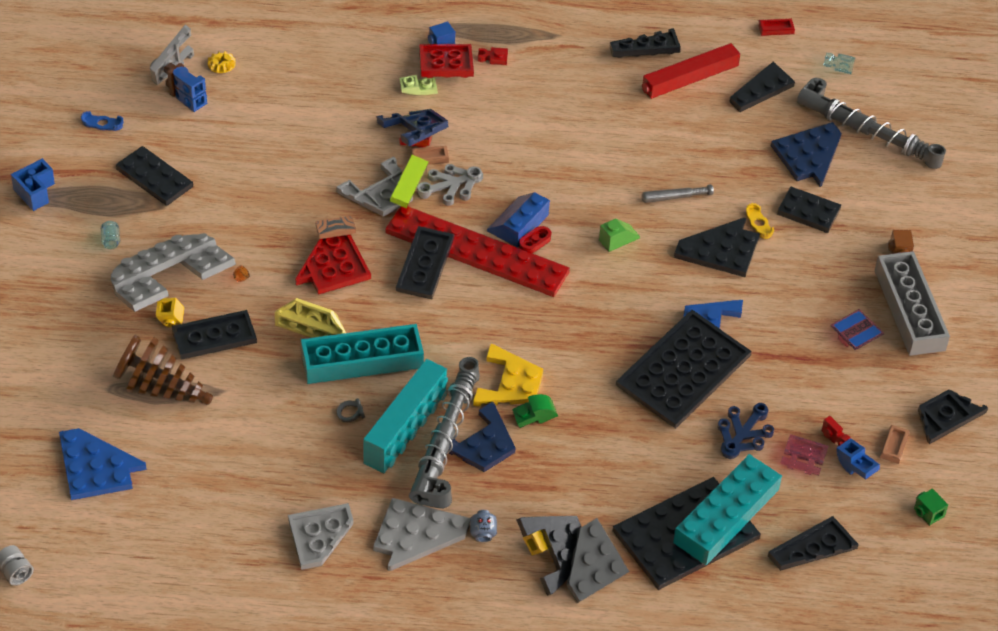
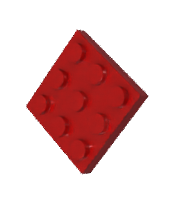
(446, 60)

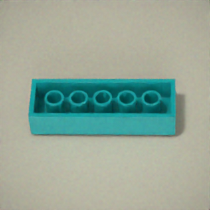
(362, 353)
(405, 416)
(727, 509)

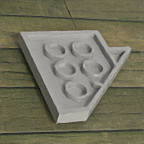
(417, 531)

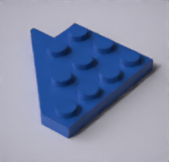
(95, 465)

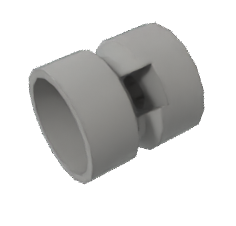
(14, 565)

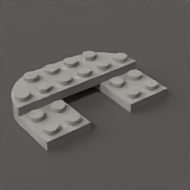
(196, 252)

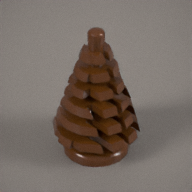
(153, 370)

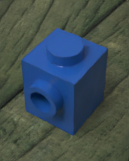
(441, 34)

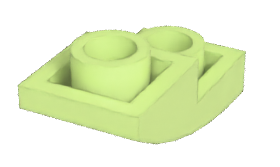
(416, 86)

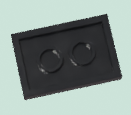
(809, 209)

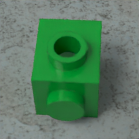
(930, 506)

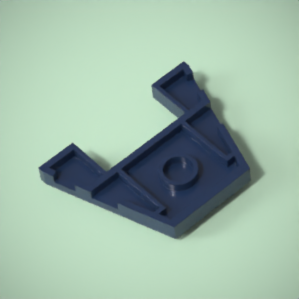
(420, 123)
(488, 445)

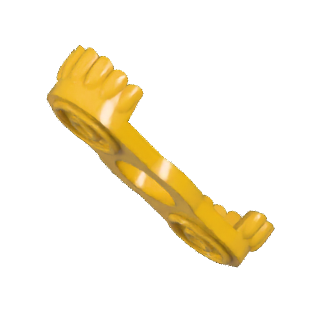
(753, 213)

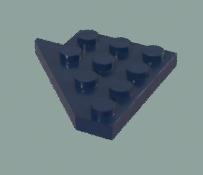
(809, 151)

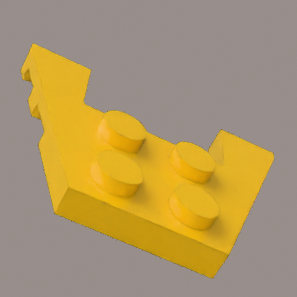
(517, 382)

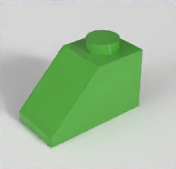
(616, 234)

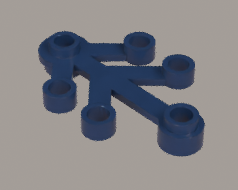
(759, 413)

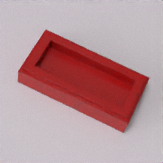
(776, 27)

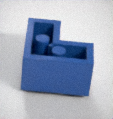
(32, 183)

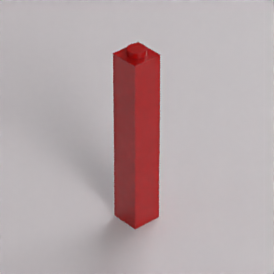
(690, 70)

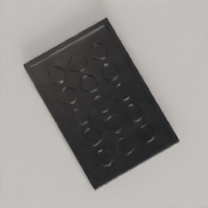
(683, 368)
(651, 536)

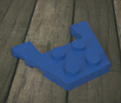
(713, 311)

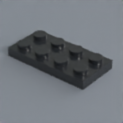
(154, 175)
(425, 262)
(214, 334)

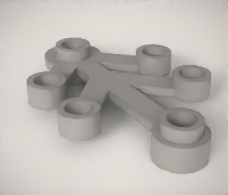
(471, 176)

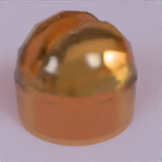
(241, 274)

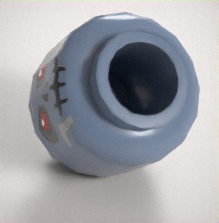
(483, 526)

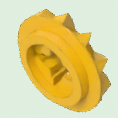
(225, 66)

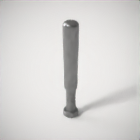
(661, 195)

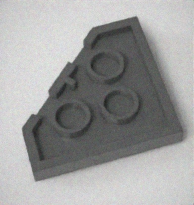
(593, 562)

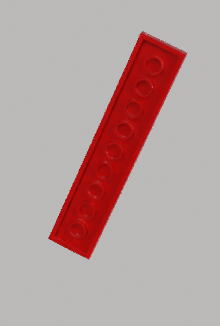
(484, 252)

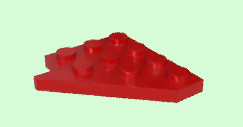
(334, 265)

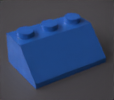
(520, 218)

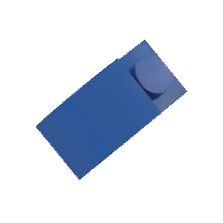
(853, 459)

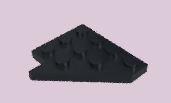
(721, 248)

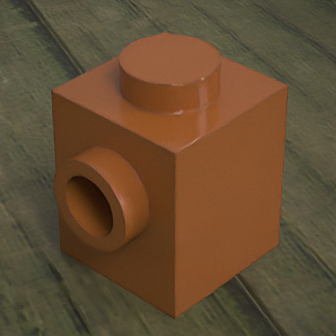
(901, 241)

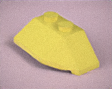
(308, 319)

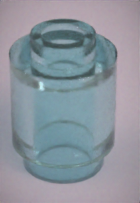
(110, 234)

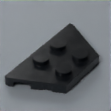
(947, 413)

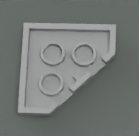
(319, 533)

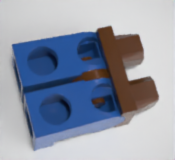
(185, 86)

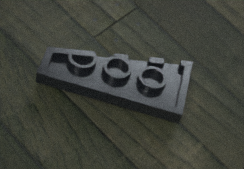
(652, 45)

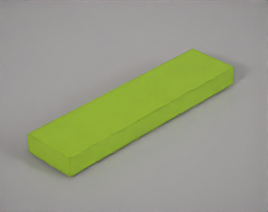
(409, 181)

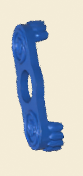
(92, 121)

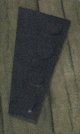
(763, 86)
(816, 543)

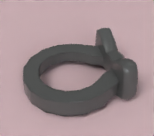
(356, 403)

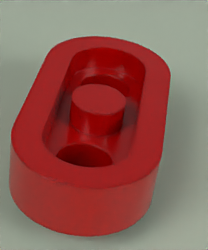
(535, 239)

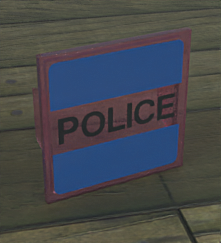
(856, 330)

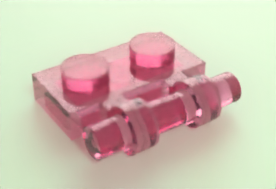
(806, 450)

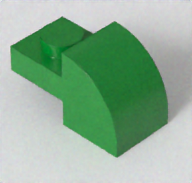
(538, 408)

